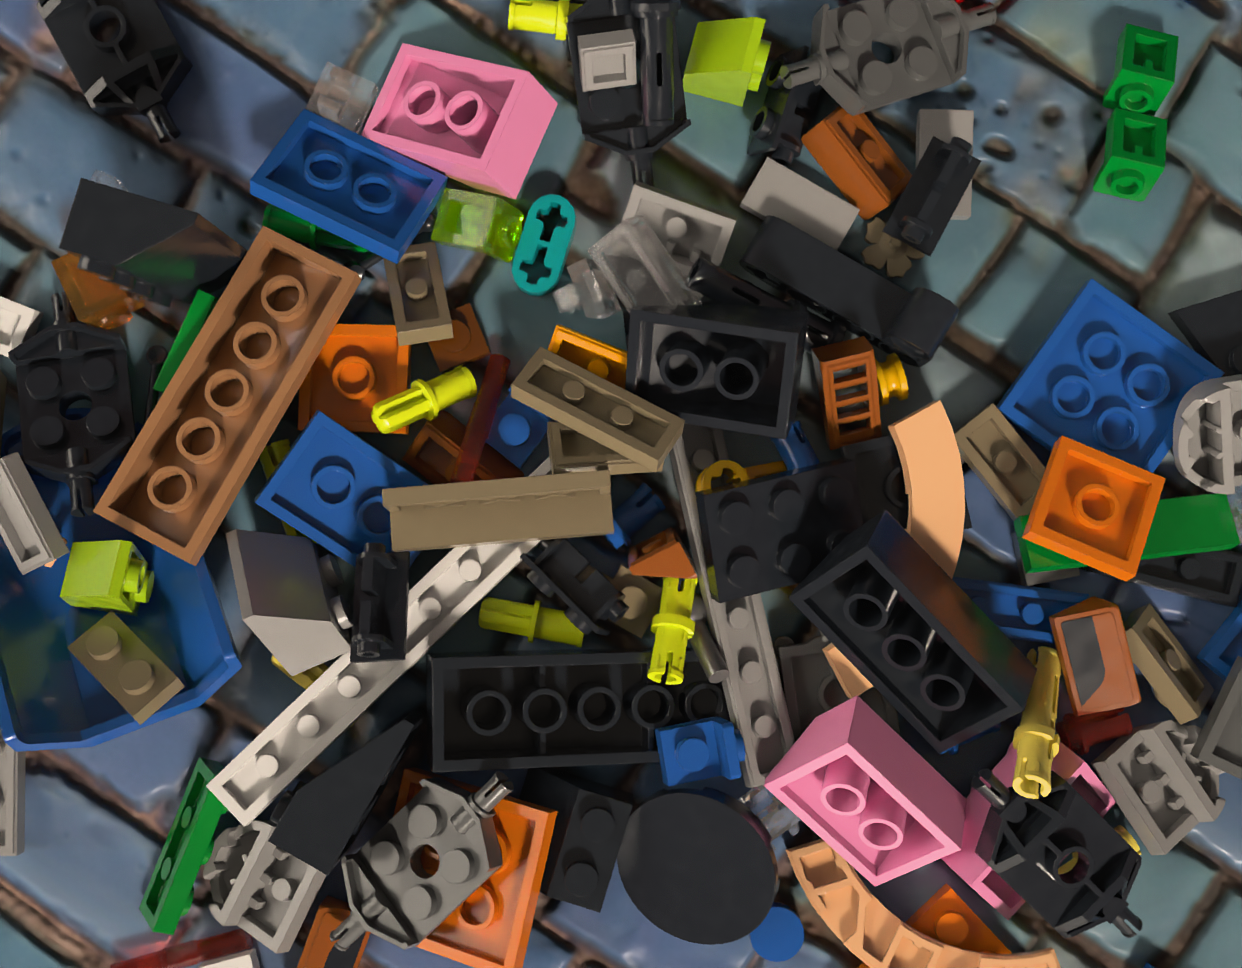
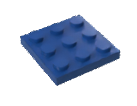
(1105, 381)

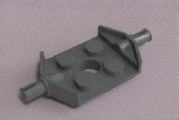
(923, 35)
(386, 879)

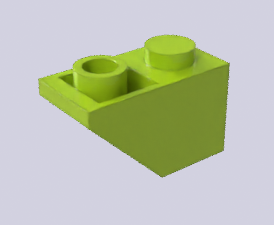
(726, 59)
(107, 577)

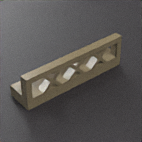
(500, 511)

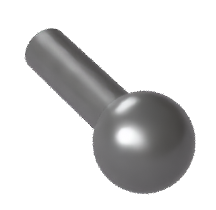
(705, 646)

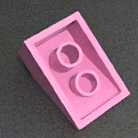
(462, 117)

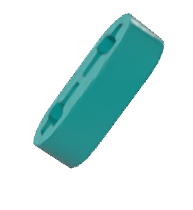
(532, 241)

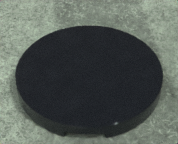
(698, 865)

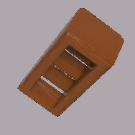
(839, 357)

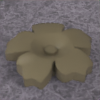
(887, 251)

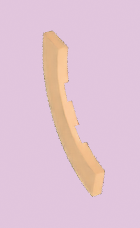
(935, 504)
(877, 933)

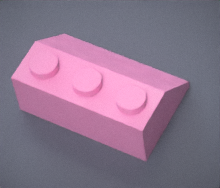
(869, 794)
(974, 868)

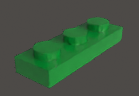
(184, 851)

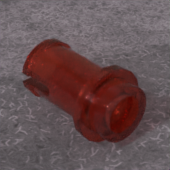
(1088, 730)

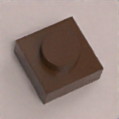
(466, 345)

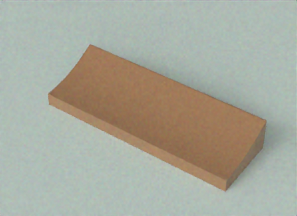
(228, 395)

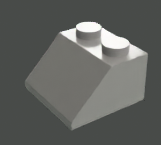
(290, 597)

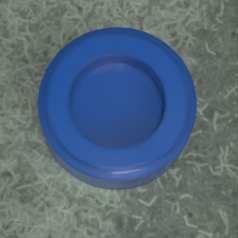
(779, 934)

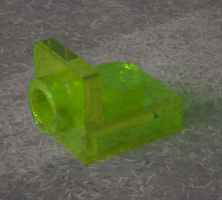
(478, 224)

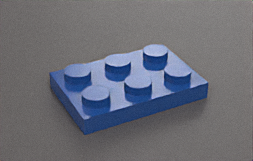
(349, 185)
(334, 487)

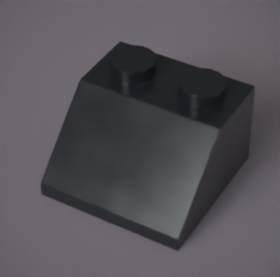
(584, 835)

